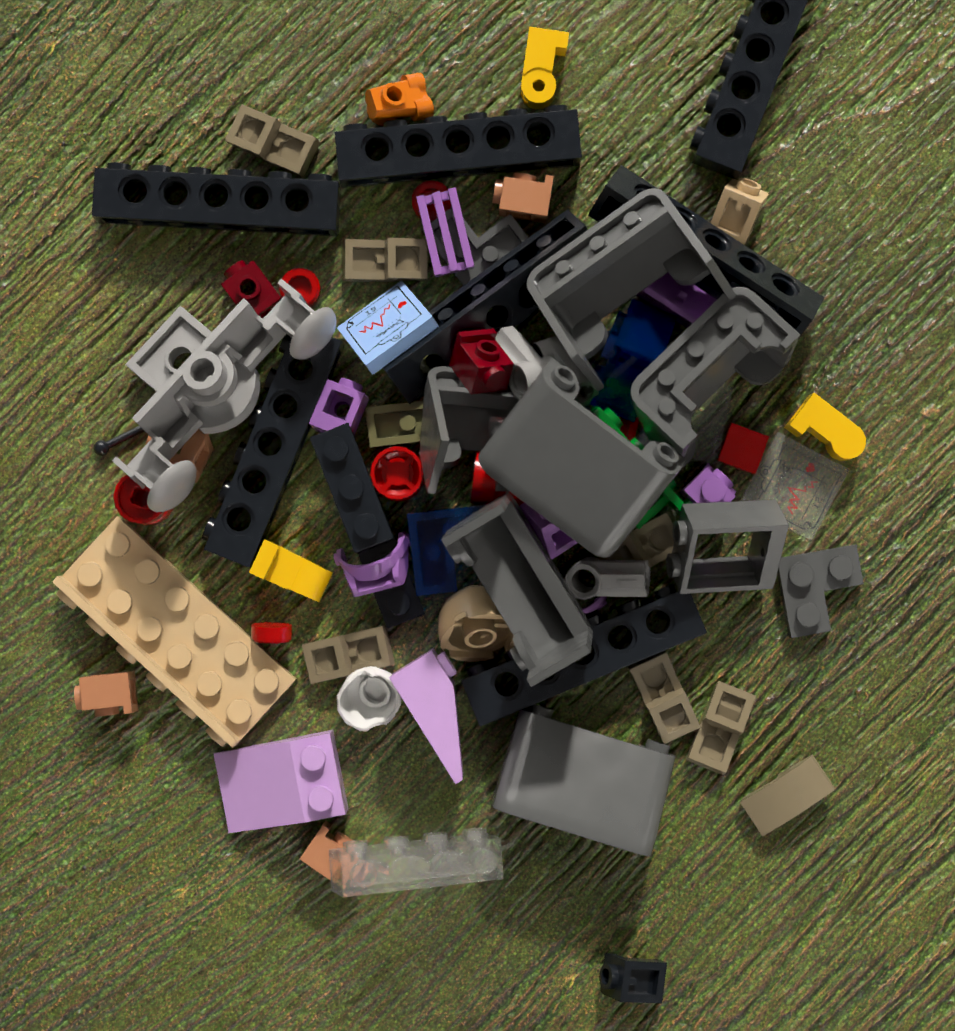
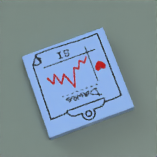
(387, 327)

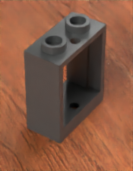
(727, 573)

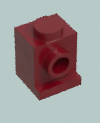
(265, 295)
(481, 362)

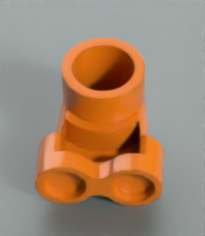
(399, 99)

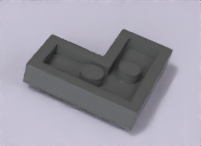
(484, 249)
(806, 578)

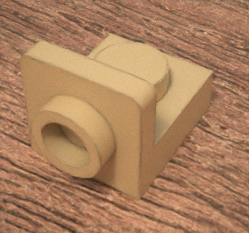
(739, 208)

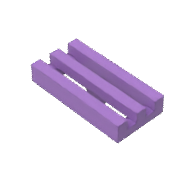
(438, 198)

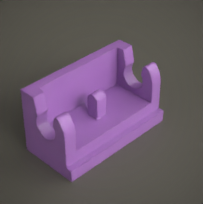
(679, 300)

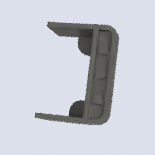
(612, 266)
(455, 421)
(524, 587)

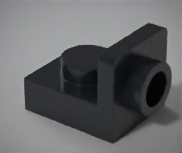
(633, 979)

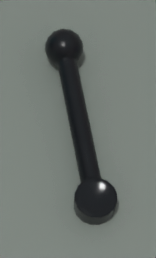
(102, 447)

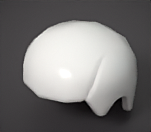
(368, 699)

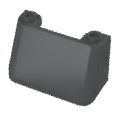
(726, 339)
(576, 465)
(584, 781)

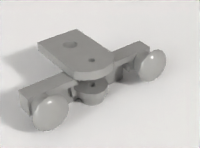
(213, 385)

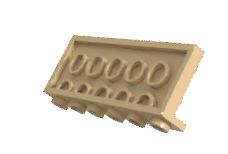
(174, 633)

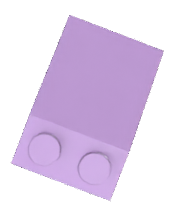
(431, 698)
(281, 782)

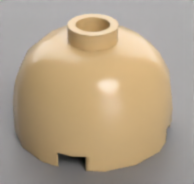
(472, 626)

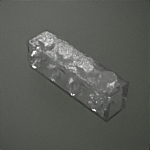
(416, 863)

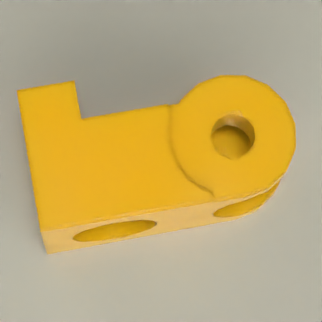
(537, 81)
(838, 433)
(290, 571)

